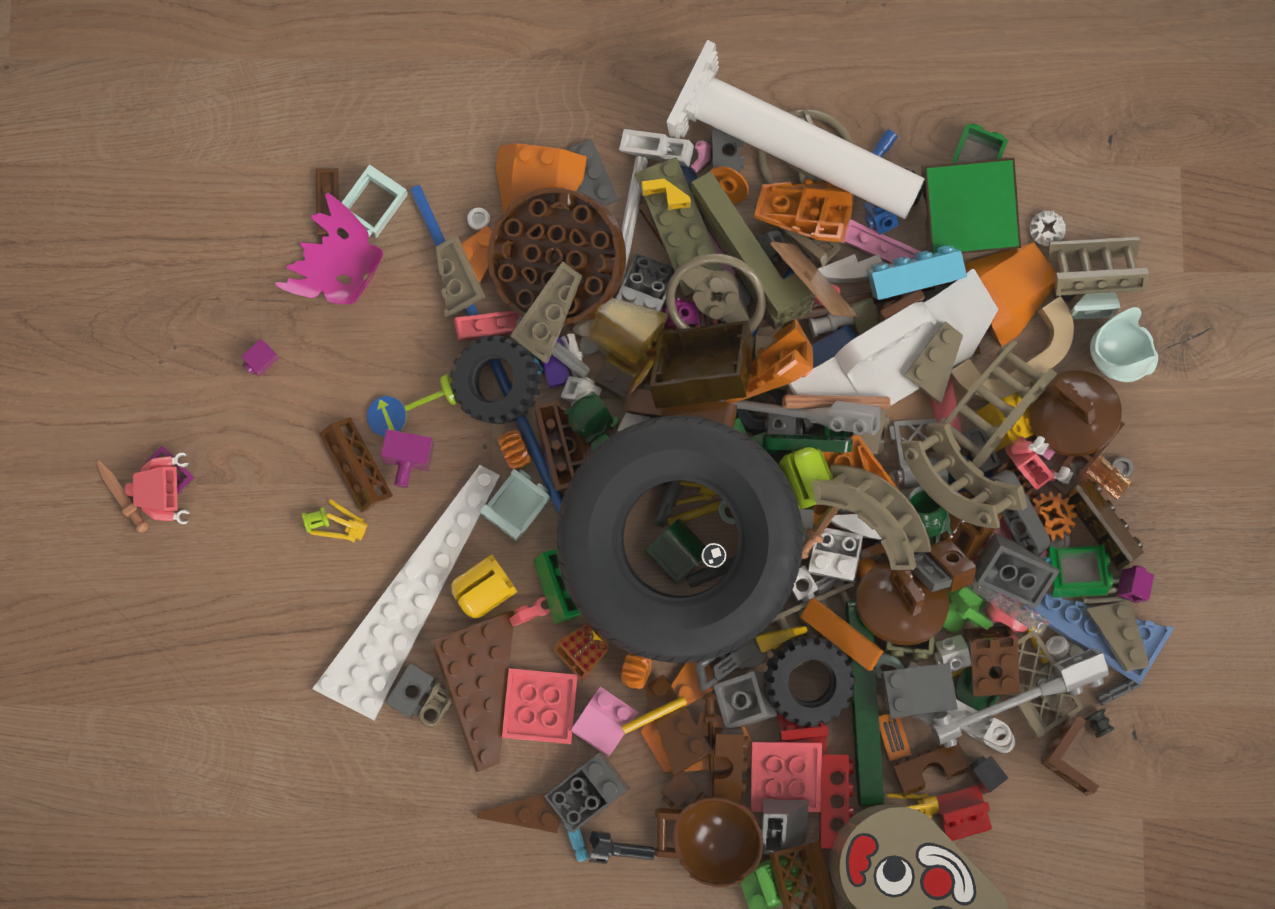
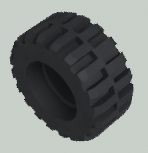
(467, 380)
(830, 702)

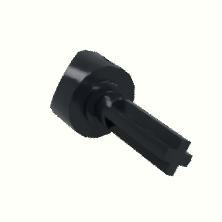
(604, 848)

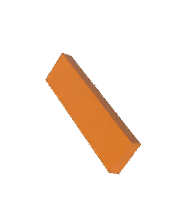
(841, 634)

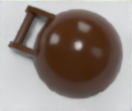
(713, 840)

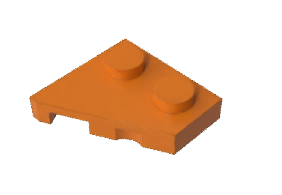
(477, 251)

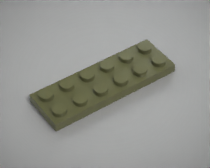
(679, 229)

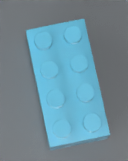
(916, 273)

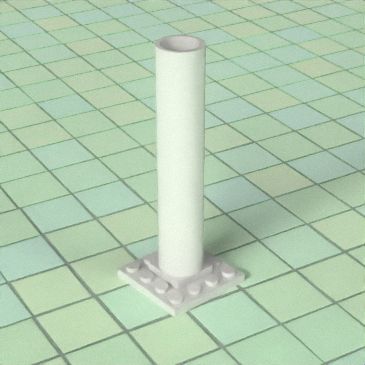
(790, 138)

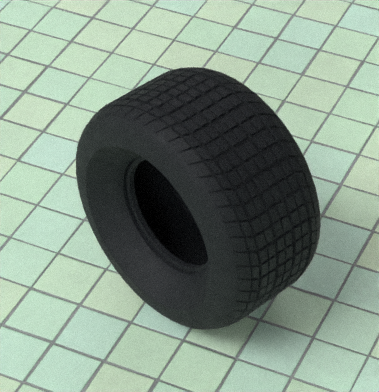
(595, 558)

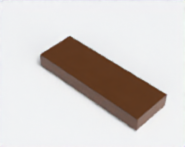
(326, 182)

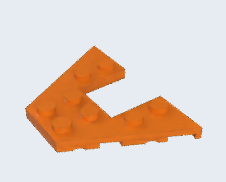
(687, 685)

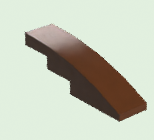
(1078, 466)

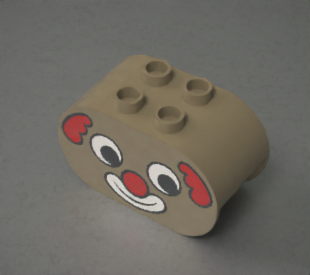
(905, 861)

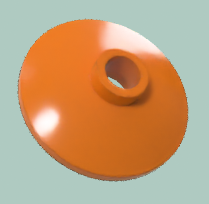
(732, 183)

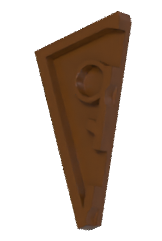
(528, 813)

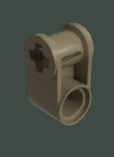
(436, 703)

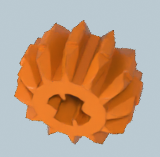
(514, 449)
(635, 671)

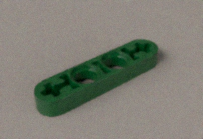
(798, 442)

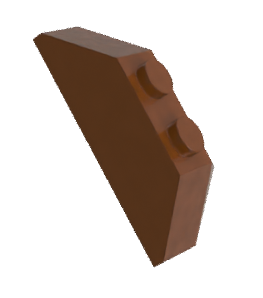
(560, 445)

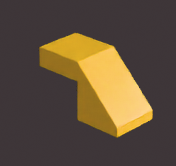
(674, 197)

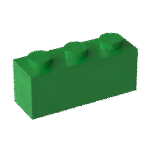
(556, 593)

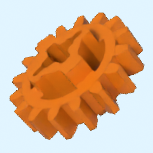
(1059, 518)

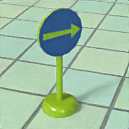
(391, 414)

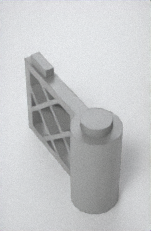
(904, 475)

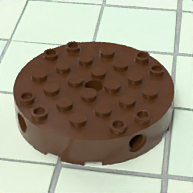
(562, 222)

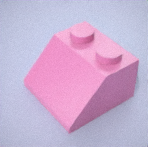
(602, 721)

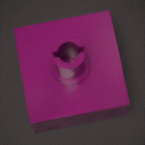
(406, 452)

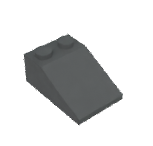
(1014, 571)
(918, 691)

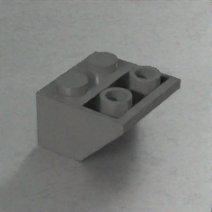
(783, 824)

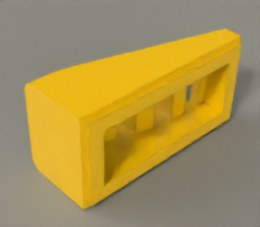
(774, 639)

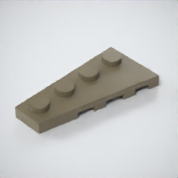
(546, 316)

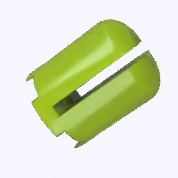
(801, 470)

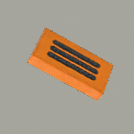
(893, 738)

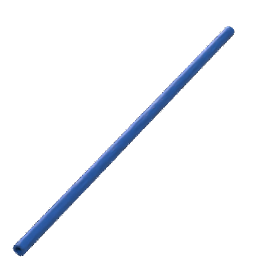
(495, 364)

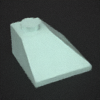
(1096, 306)

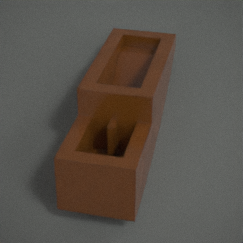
(971, 537)

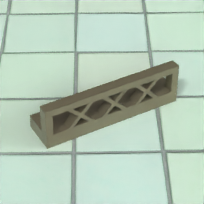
(808, 246)

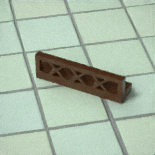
(351, 465)

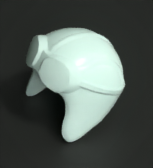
(1124, 348)

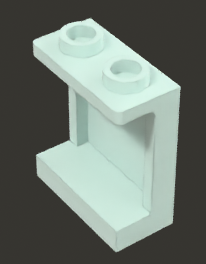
(516, 504)

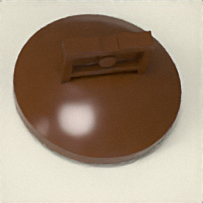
(1076, 413)
(900, 606)

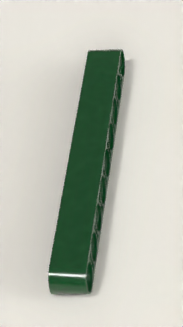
(865, 722)

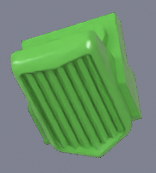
(965, 606)
(761, 887)

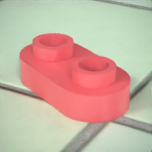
(998, 615)

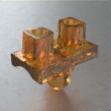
(1108, 477)

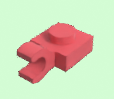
(526, 614)

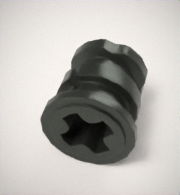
(1100, 723)

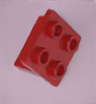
(792, 732)
(964, 813)

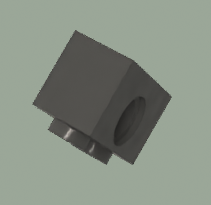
(722, 140)
(412, 677)

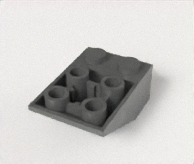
(646, 283)
(587, 792)

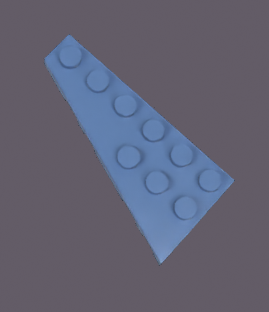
(1071, 622)

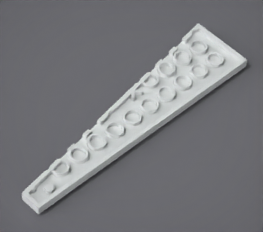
(380, 645)

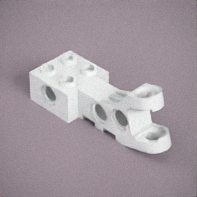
(984, 731)

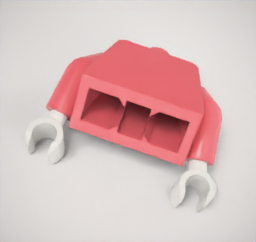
(1027, 460)
(157, 489)

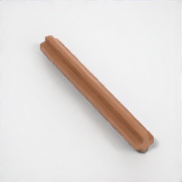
(822, 401)

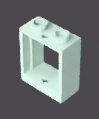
(385, 183)

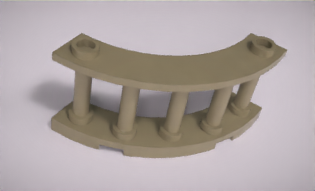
(1011, 413)
(966, 474)
(879, 507)

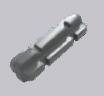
(1117, 691)

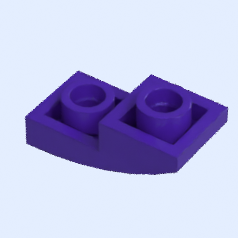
(556, 371)

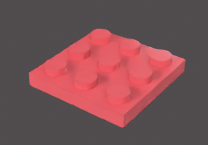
(539, 706)
(786, 772)

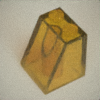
(626, 329)

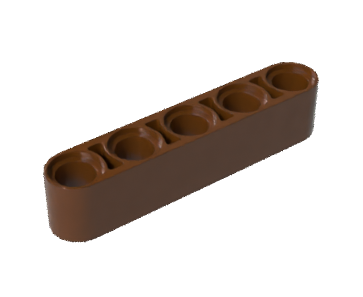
(642, 404)

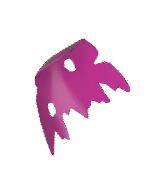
(335, 258)

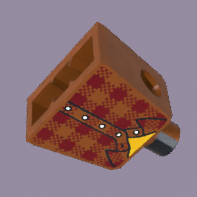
(582, 650)

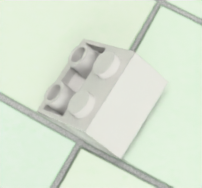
(836, 555)

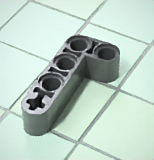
(1023, 524)

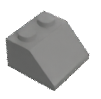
(744, 700)

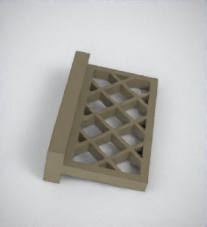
(1027, 708)

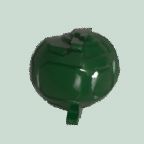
(589, 417)
(932, 514)

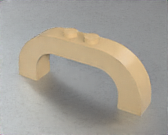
(1061, 332)

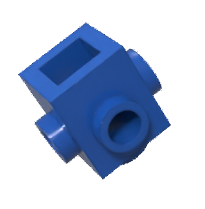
(879, 218)

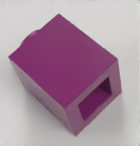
(259, 358)
(1135, 584)

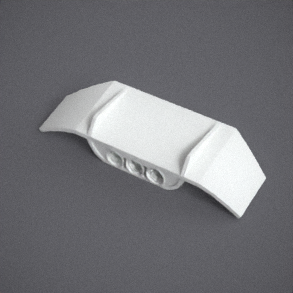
(881, 356)

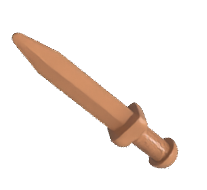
(129, 508)
(815, 534)

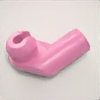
(704, 156)

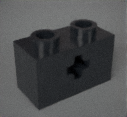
(987, 774)

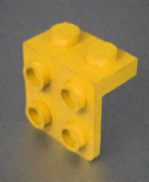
(995, 418)

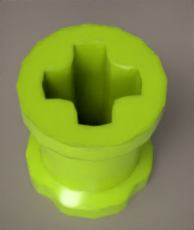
(315, 519)

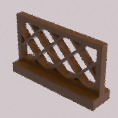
(816, 875)

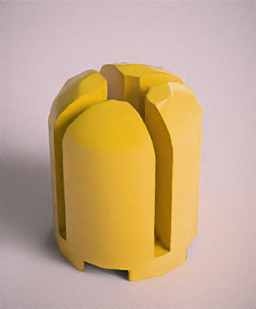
(482, 588)

